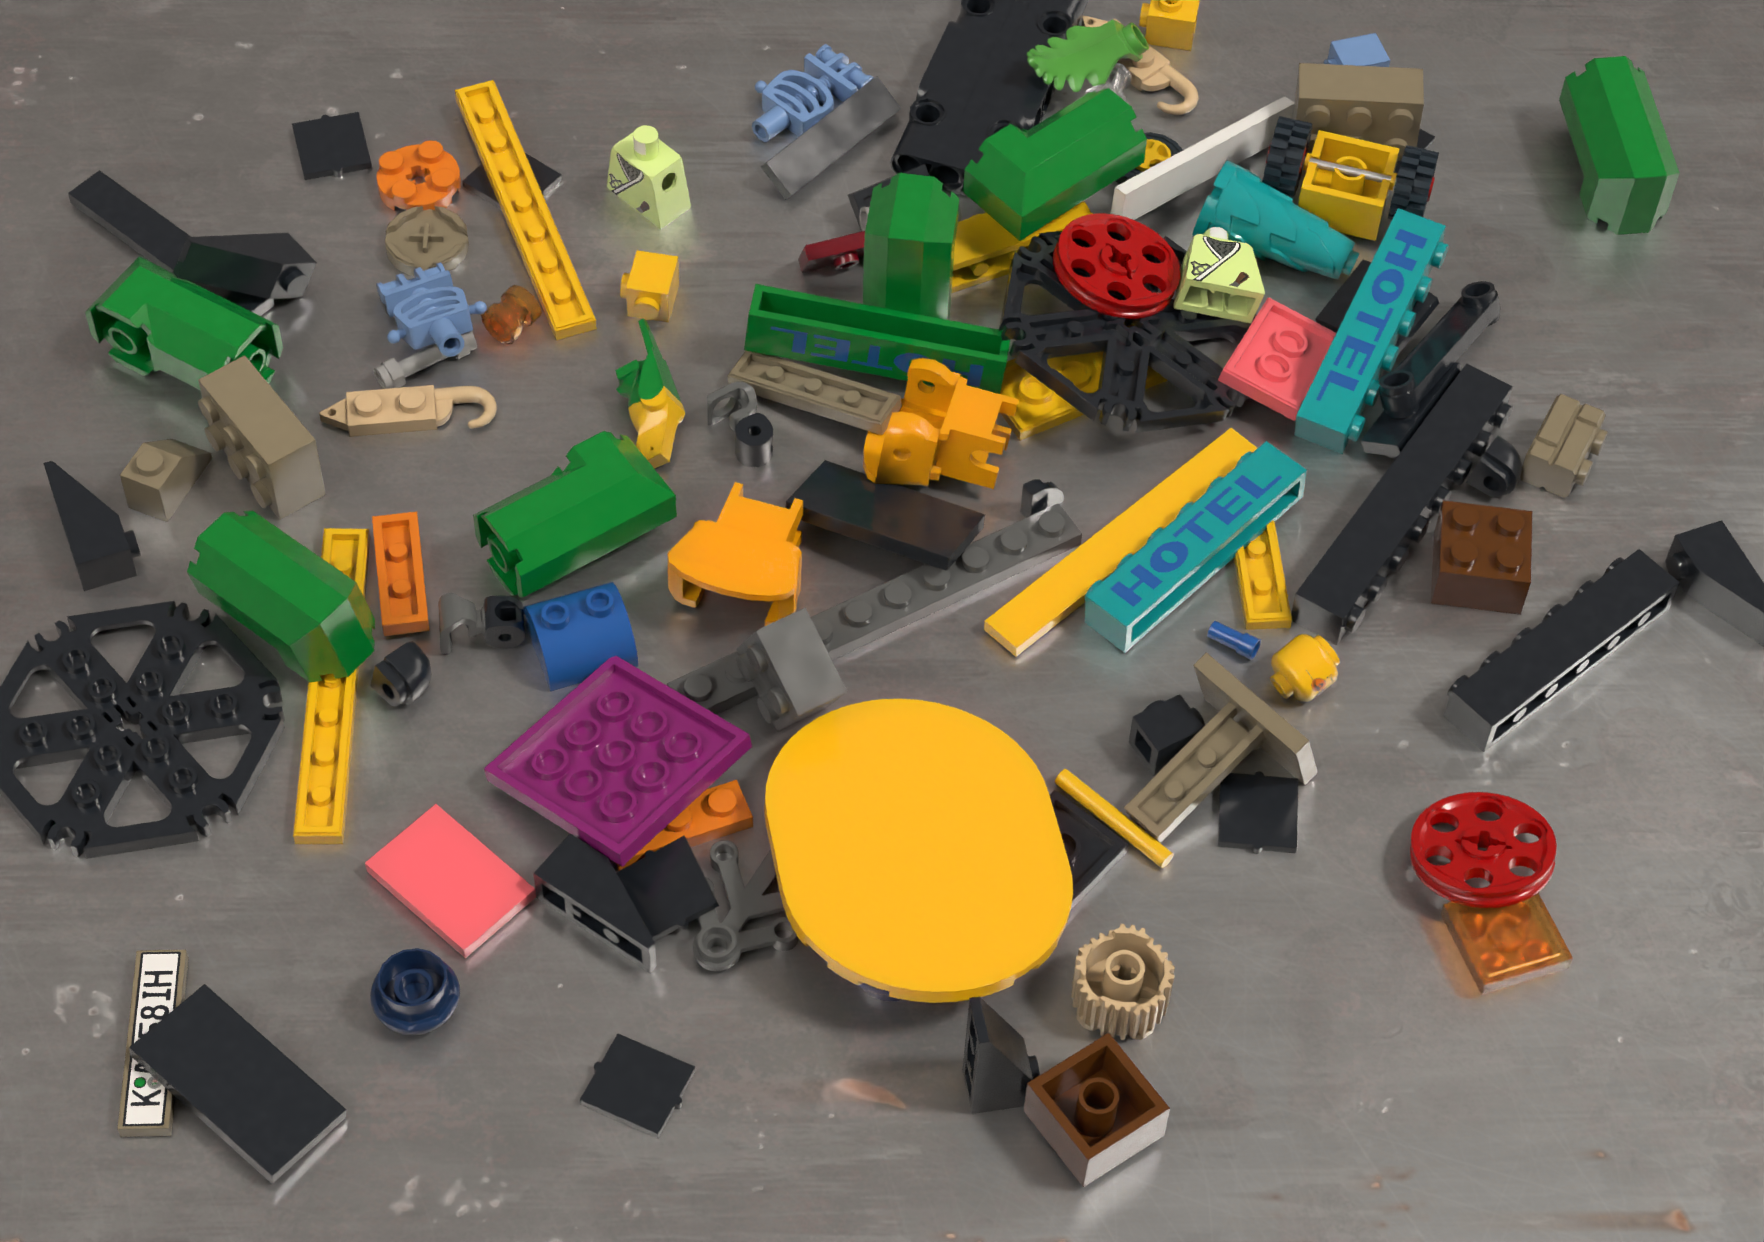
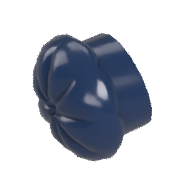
(414, 992)

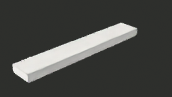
(1199, 161)

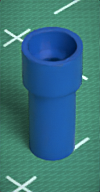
(1244, 644)

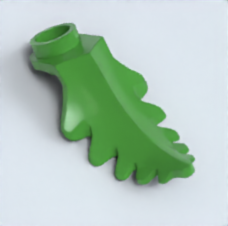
(1087, 54)

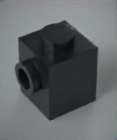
(1163, 731)

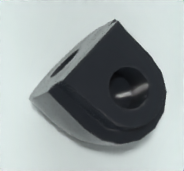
(1497, 469)
(402, 675)

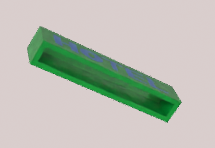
(871, 337)

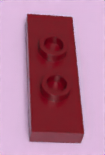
(839, 251)

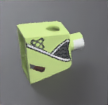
(649, 176)
(1219, 278)

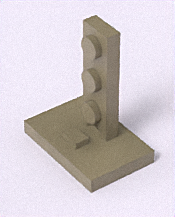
(1203, 763)

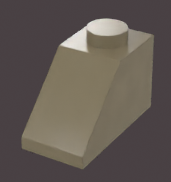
(162, 476)

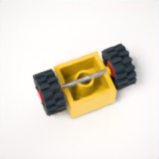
(1348, 177)

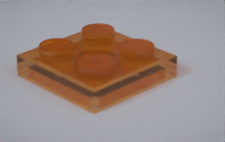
(1507, 942)

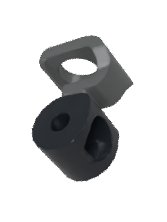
(751, 428)
(498, 620)

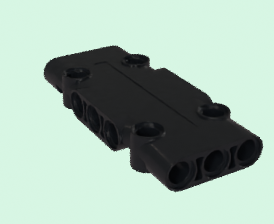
(981, 84)

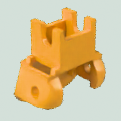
(939, 431)
(742, 555)

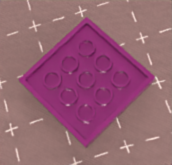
(618, 759)

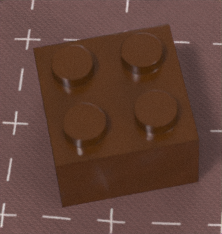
(1482, 557)
(1096, 1109)

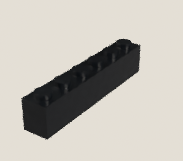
(1559, 649)

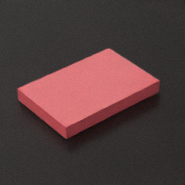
(1278, 358)
(450, 880)

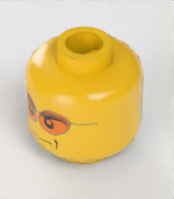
(1304, 667)

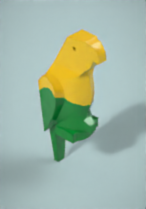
(652, 401)

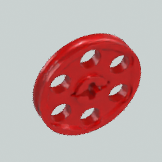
(1116, 265)
(1469, 862)

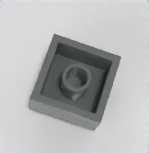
(790, 670)

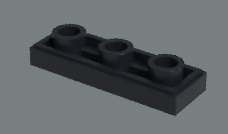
(1391, 435)

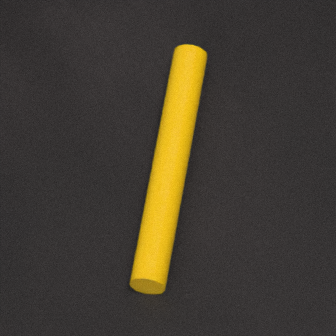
(1114, 818)

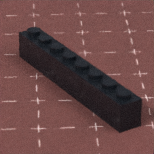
(1401, 505)

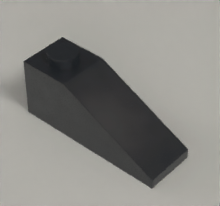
(249, 264)
(93, 531)
(1719, 577)
(590, 894)
(995, 1061)

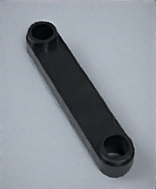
(1439, 349)

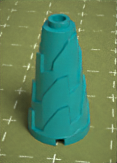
(1274, 225)

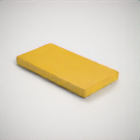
(1040, 406)

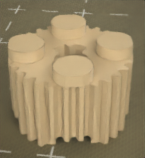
(1122, 983)

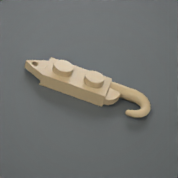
(1154, 74)
(405, 409)

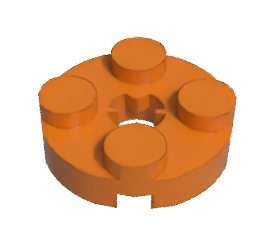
(414, 161)

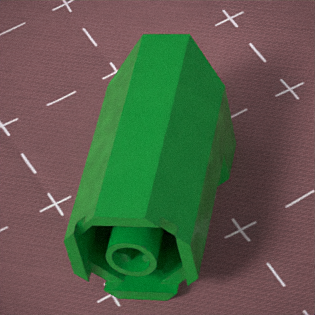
(1619, 145)
(1055, 165)
(910, 246)
(178, 326)
(574, 514)
(284, 595)

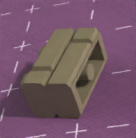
(1563, 446)

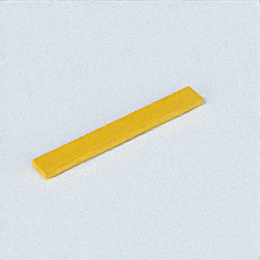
(525, 210)
(1066, 584)
(330, 717)

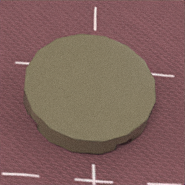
(426, 238)

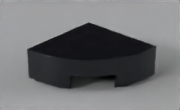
(1039, 496)

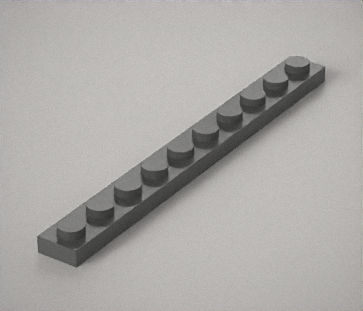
(903, 600)

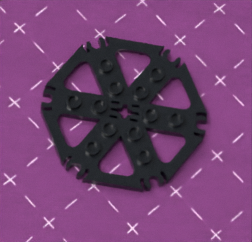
(1127, 352)
(116, 754)

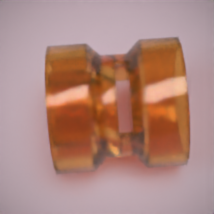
(509, 316)

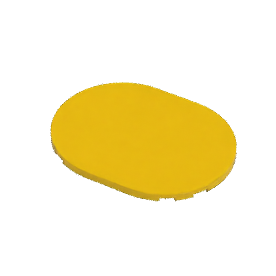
(917, 850)

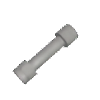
(393, 373)

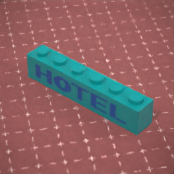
(1370, 332)
(1193, 546)

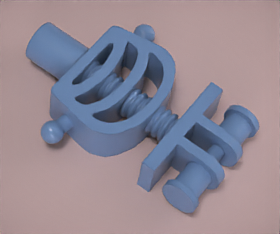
(795, 96)
(429, 310)

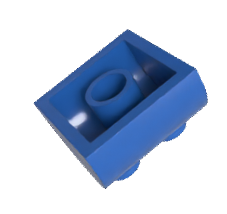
(580, 634)

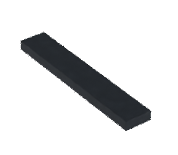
(145, 231)

